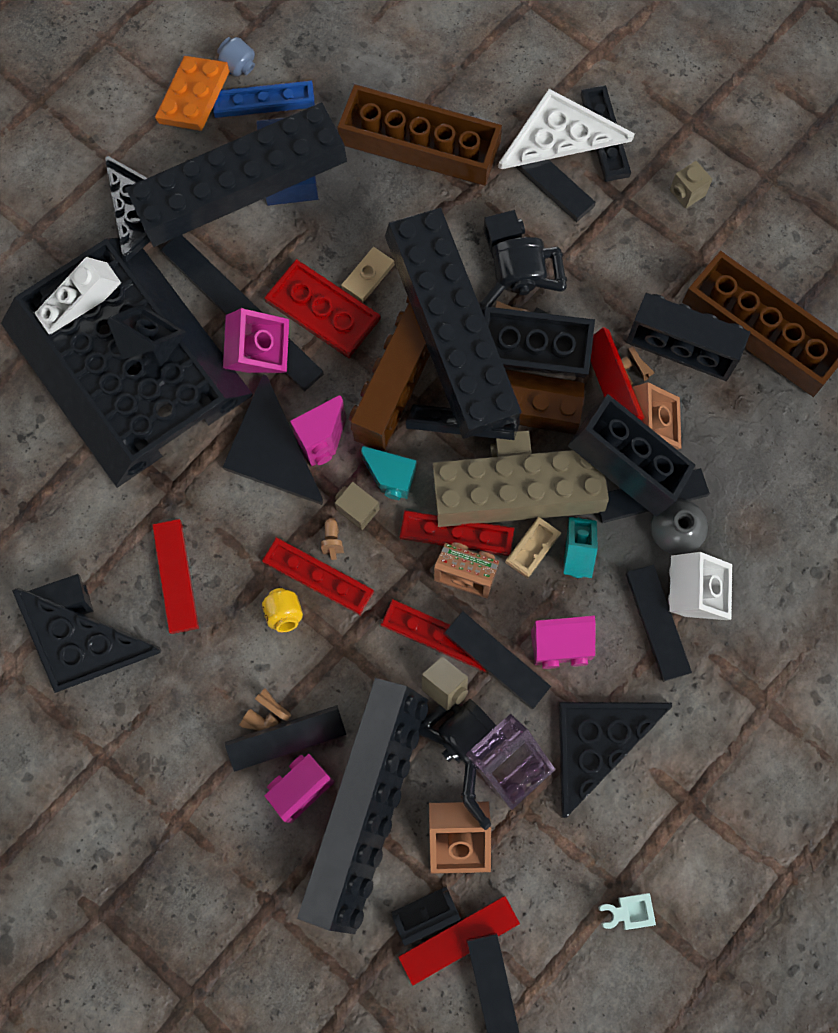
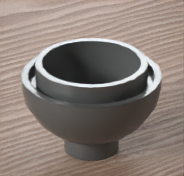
(671, 536)

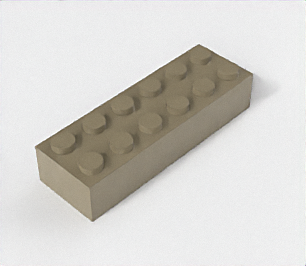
(517, 488)

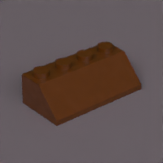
(548, 401)

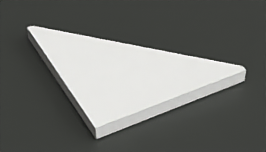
(561, 129)

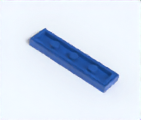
(264, 99)

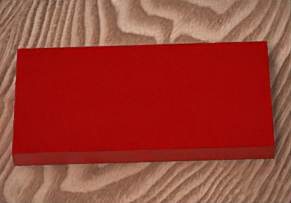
(322, 308)

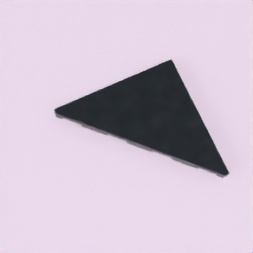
(129, 227)
(268, 449)
(75, 645)
(596, 740)

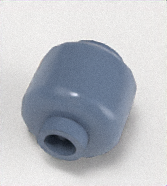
(237, 55)

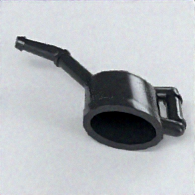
(522, 267)
(458, 737)

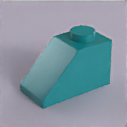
(390, 472)
(580, 547)

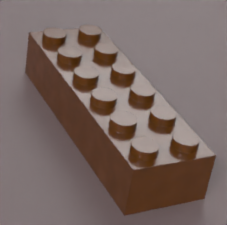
(420, 134)
(780, 329)
(391, 384)

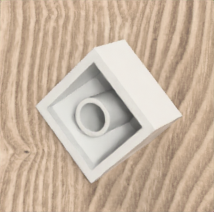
(700, 586)

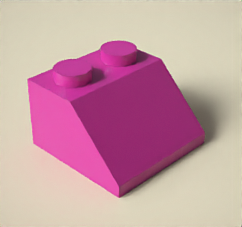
(255, 342)
(320, 430)
(563, 641)
(299, 788)

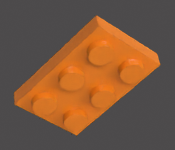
(192, 93)

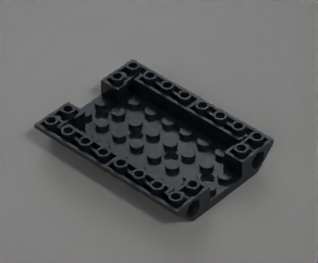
(91, 380)

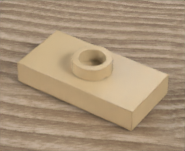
(368, 274)
(533, 547)

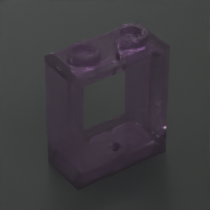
(497, 748)

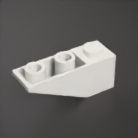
(79, 292)

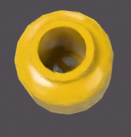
(282, 610)

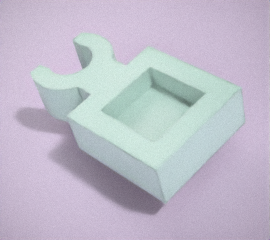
(634, 912)

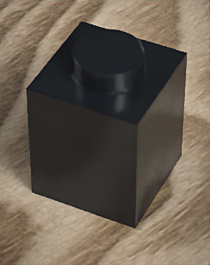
(502, 228)

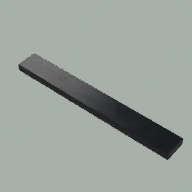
(230, 298)

